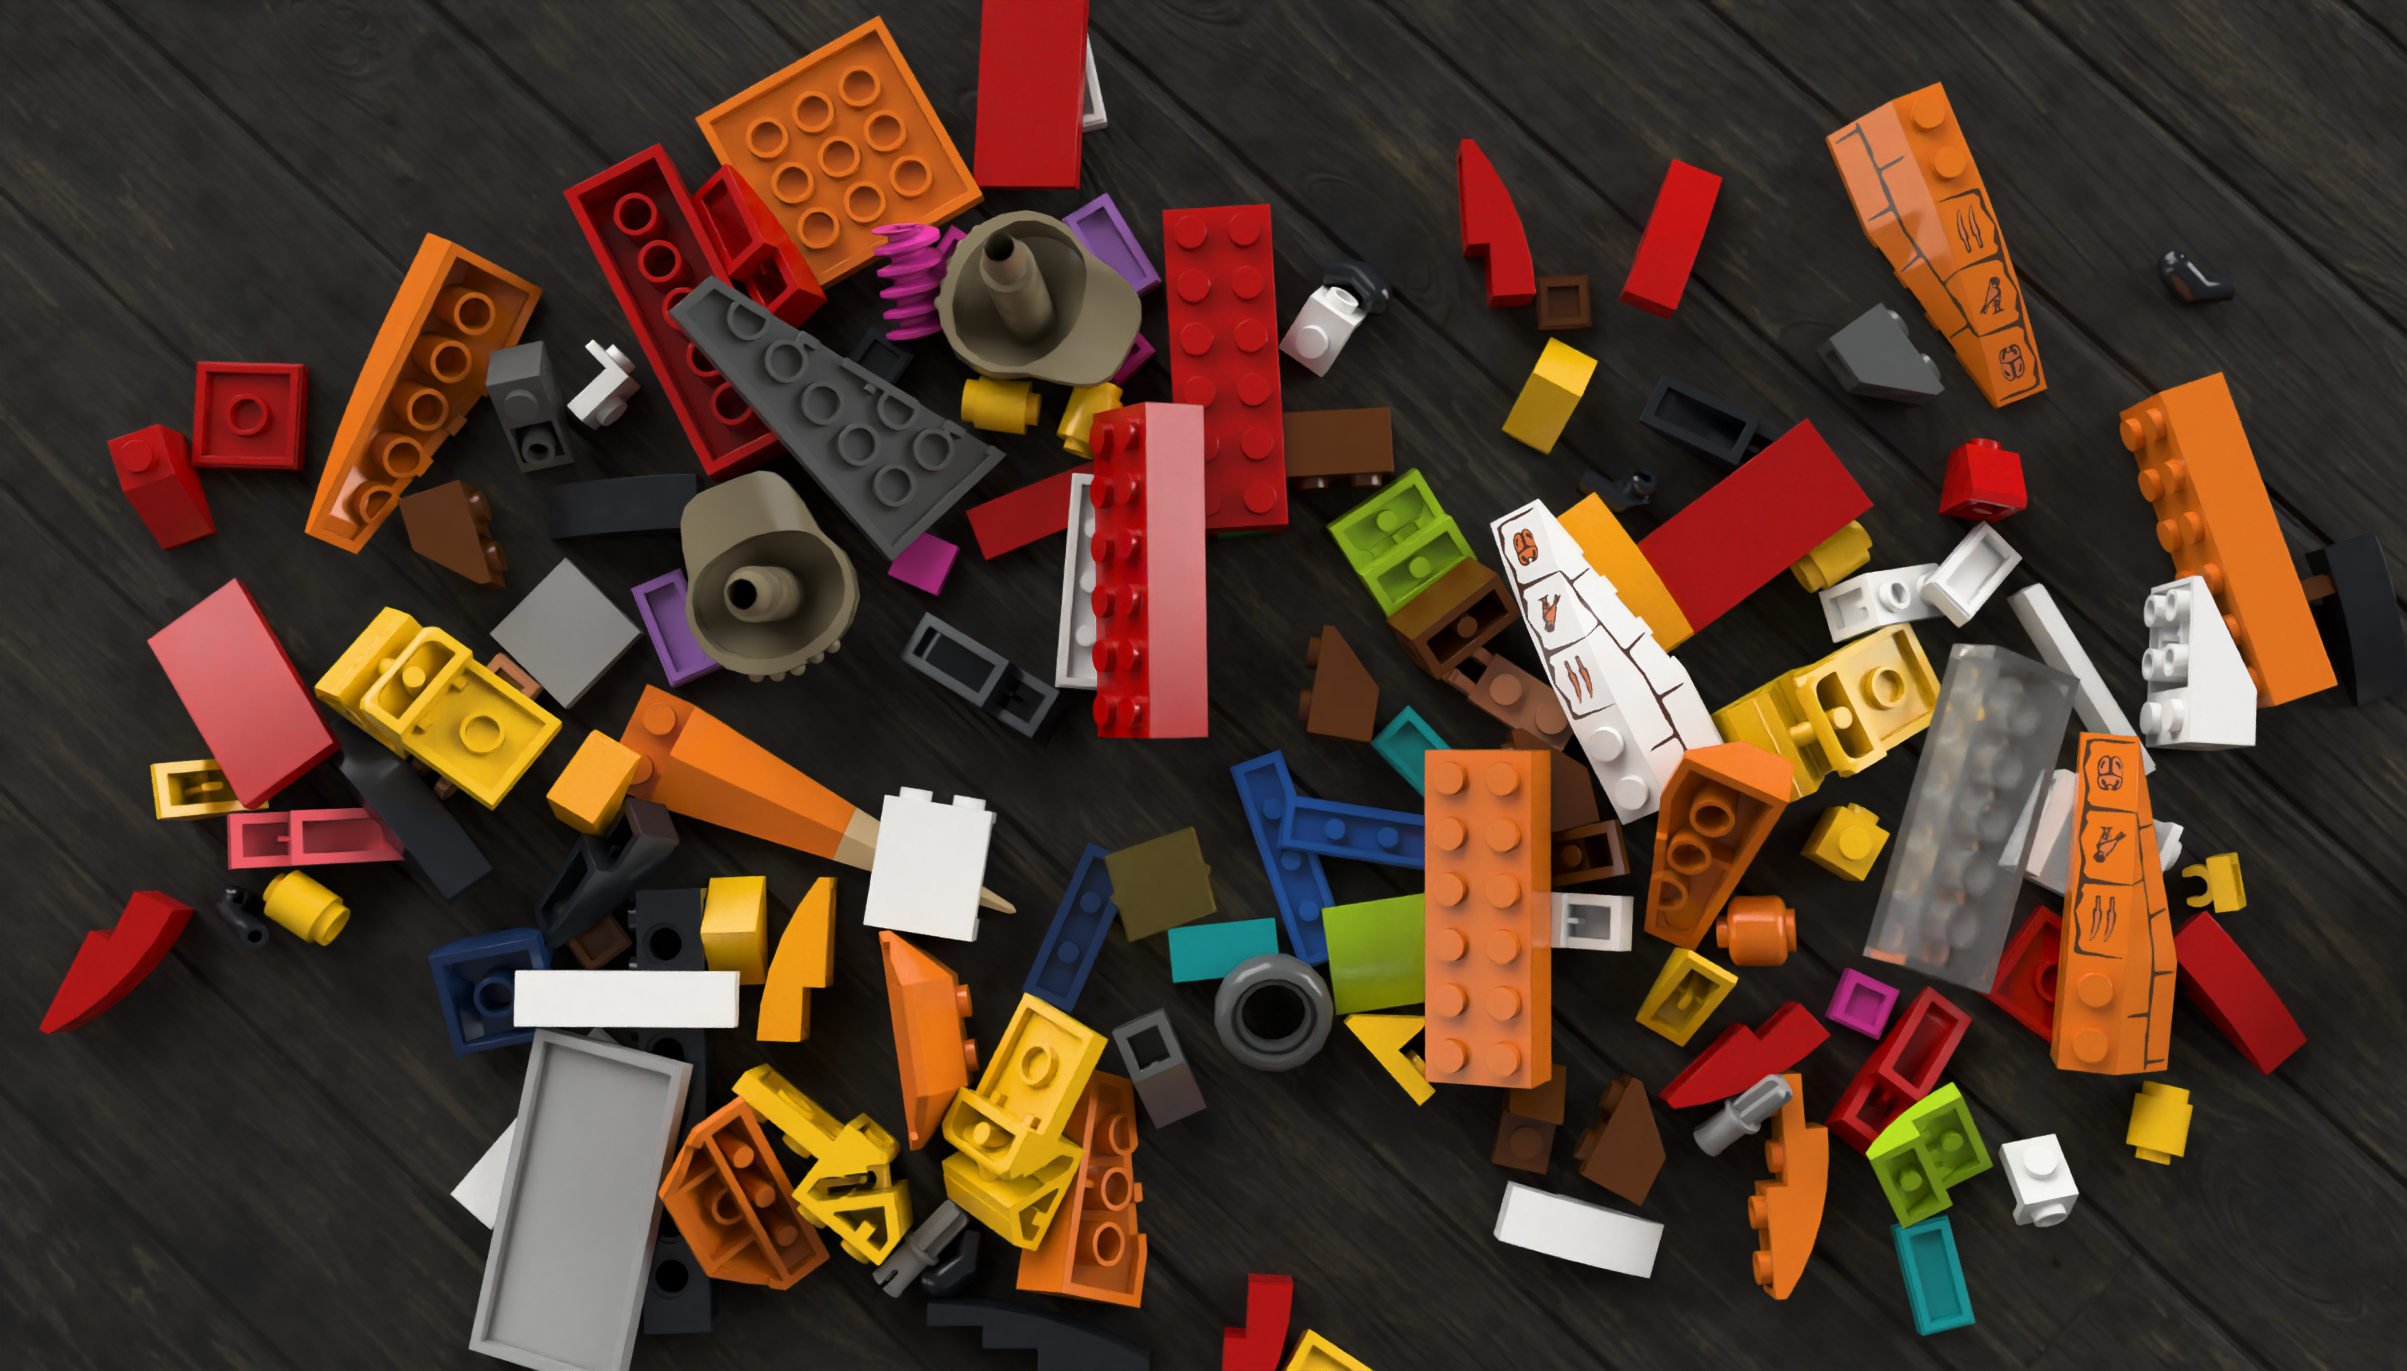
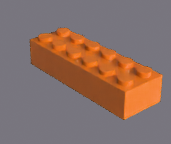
(2225, 529)
(1488, 917)

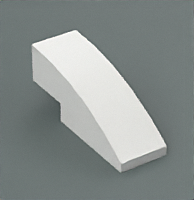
(1591, 921)
(1577, 1230)

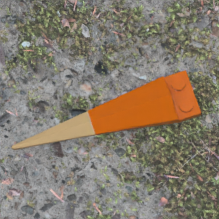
(730, 781)

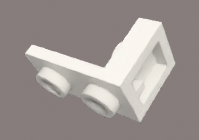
(1878, 601)

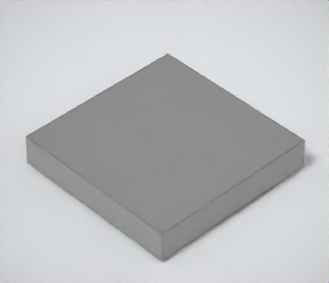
(567, 633)

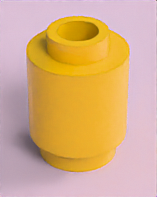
(1000, 405)
(1079, 415)
(1833, 558)
(305, 907)
(2159, 1122)

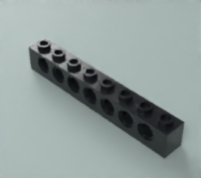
(697, 1304)

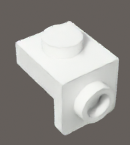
(1322, 328)
(606, 395)
(2039, 1180)

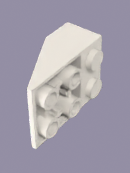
(2194, 674)

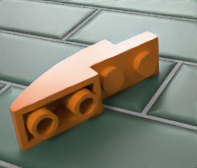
(1792, 1204)

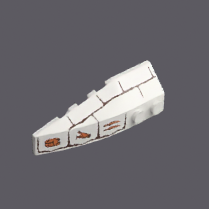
(1611, 677)

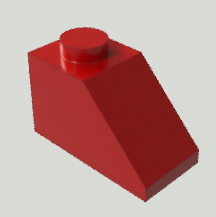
(1983, 483)
(163, 485)

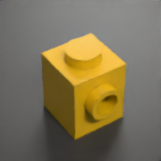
(1846, 841)

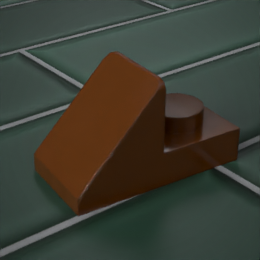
(1588, 853)
(1529, 1123)

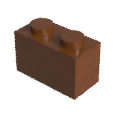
(1338, 448)
(1453, 617)

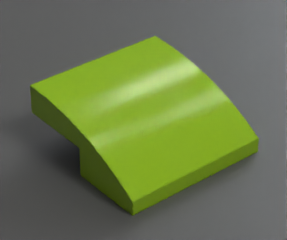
(1399, 541)
(1376, 953)
(1926, 1154)

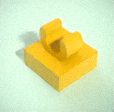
(2223, 883)

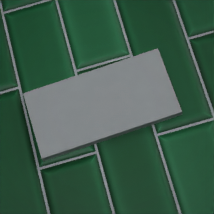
(580, 1204)

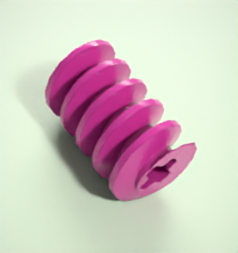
(912, 278)

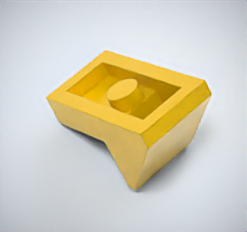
(1384, 1037)

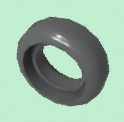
(1272, 1053)

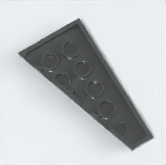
(854, 433)

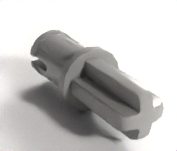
(1742, 1114)
(922, 1247)

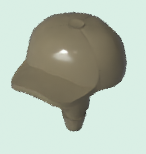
(1036, 304)
(764, 578)

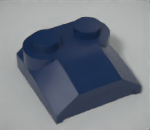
(479, 986)

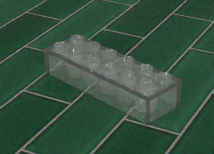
(1972, 816)

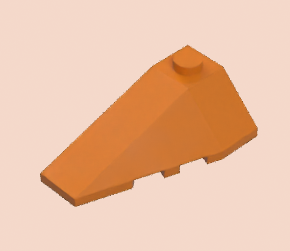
(1708, 832)
(1094, 1236)

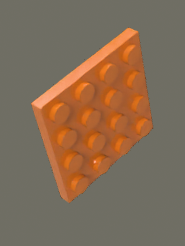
(843, 150)

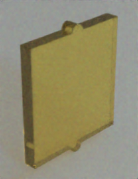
(1160, 883)

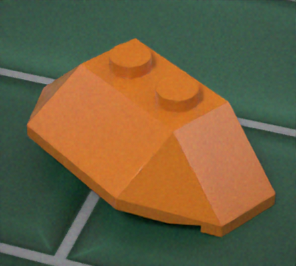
(928, 1033)
(739, 1204)

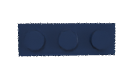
(1075, 933)

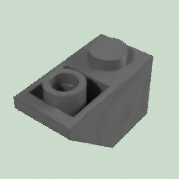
(1880, 361)
(530, 406)
(1159, 1067)

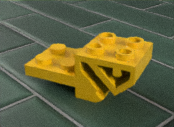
(434, 701)
(1840, 708)
(1010, 1129)
(866, 1215)

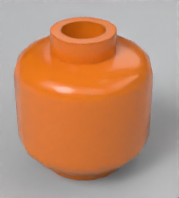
(1757, 930)

